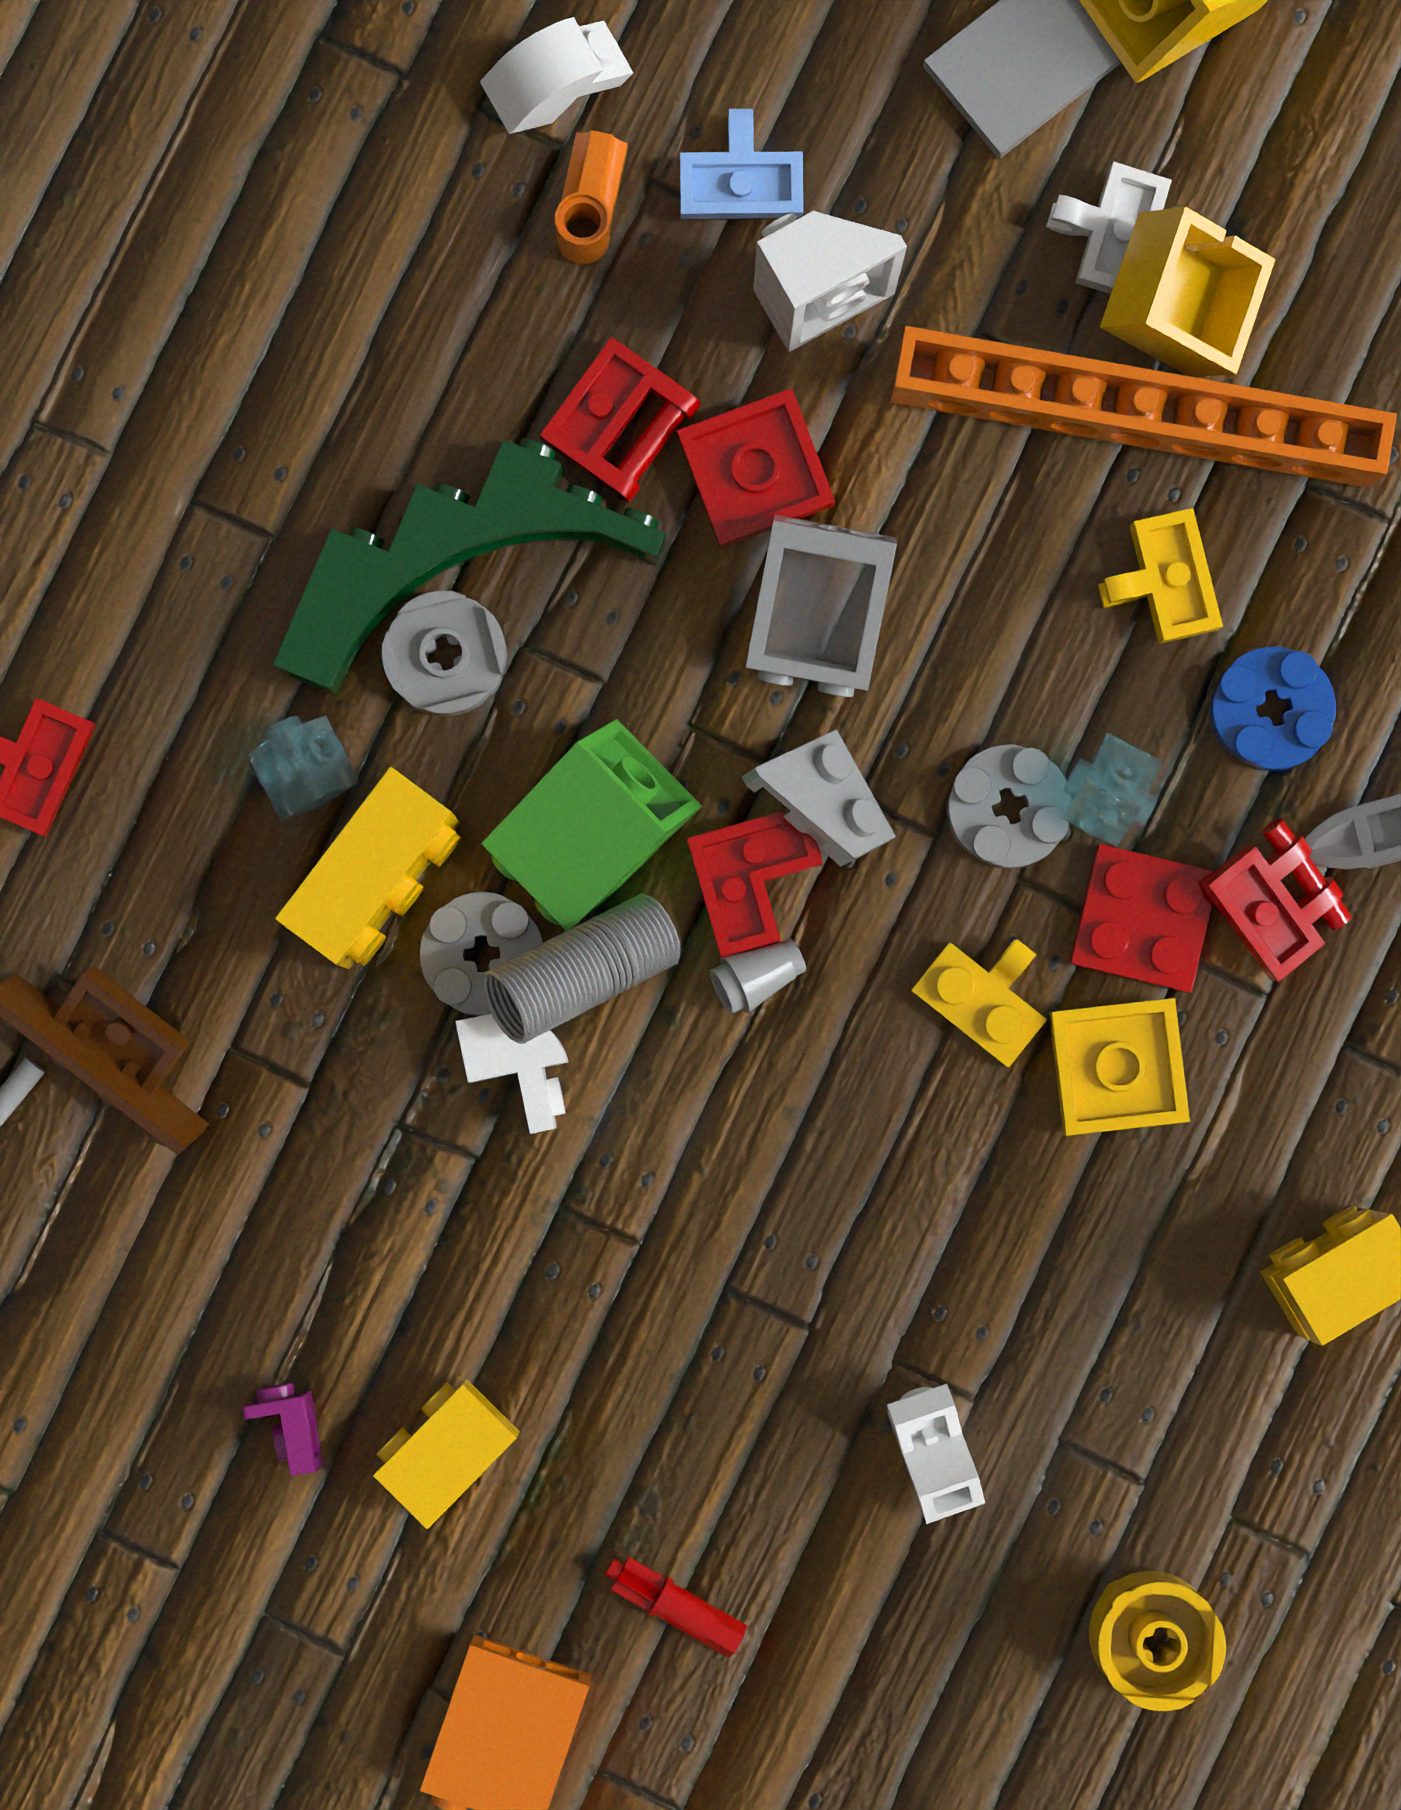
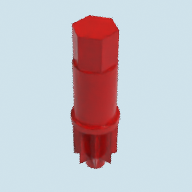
(676, 1605)

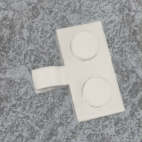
(1109, 224)

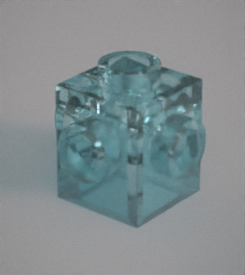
(302, 766)
(1106, 802)

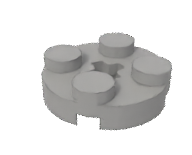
(413, 636)
(993, 838)
(455, 929)

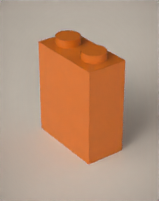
(505, 1730)

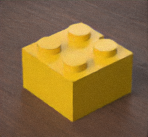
(1188, 302)
(1339, 1275)

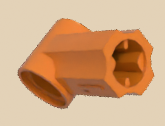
(590, 194)

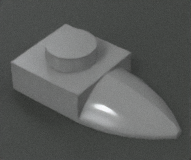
(1359, 836)

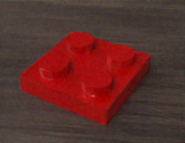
(755, 467)
(1142, 919)

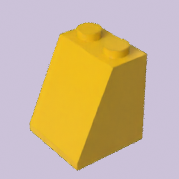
(1158, 32)

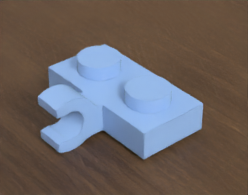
(741, 180)

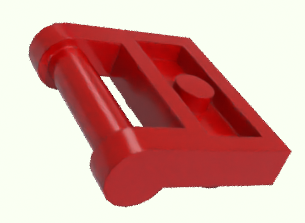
(604, 406)

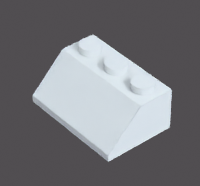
(822, 273)

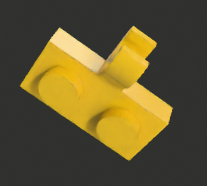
(1170, 576)
(981, 1001)

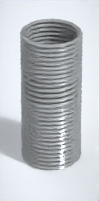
(577, 969)

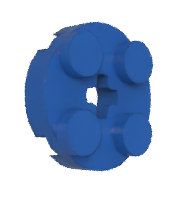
(1292, 678)

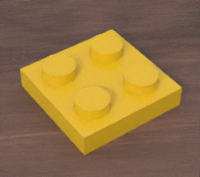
(1119, 1067)

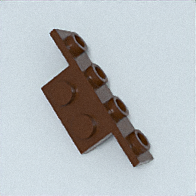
(111, 1047)

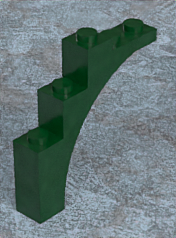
(362, 584)

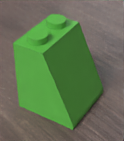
(590, 824)

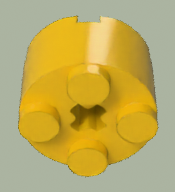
(1180, 1666)

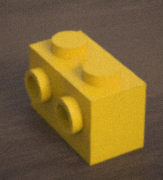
(445, 1452)

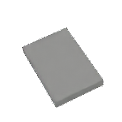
(1020, 67)

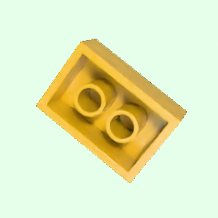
(371, 871)

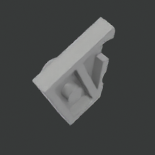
(825, 797)

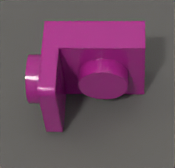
(298, 1435)

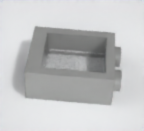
(820, 605)

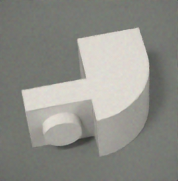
(552, 70)
(492, 1054)
(935, 1452)

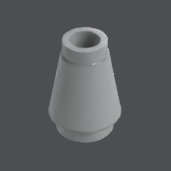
(756, 974)

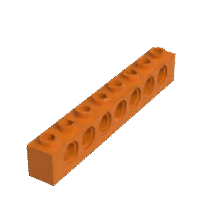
(1143, 407)

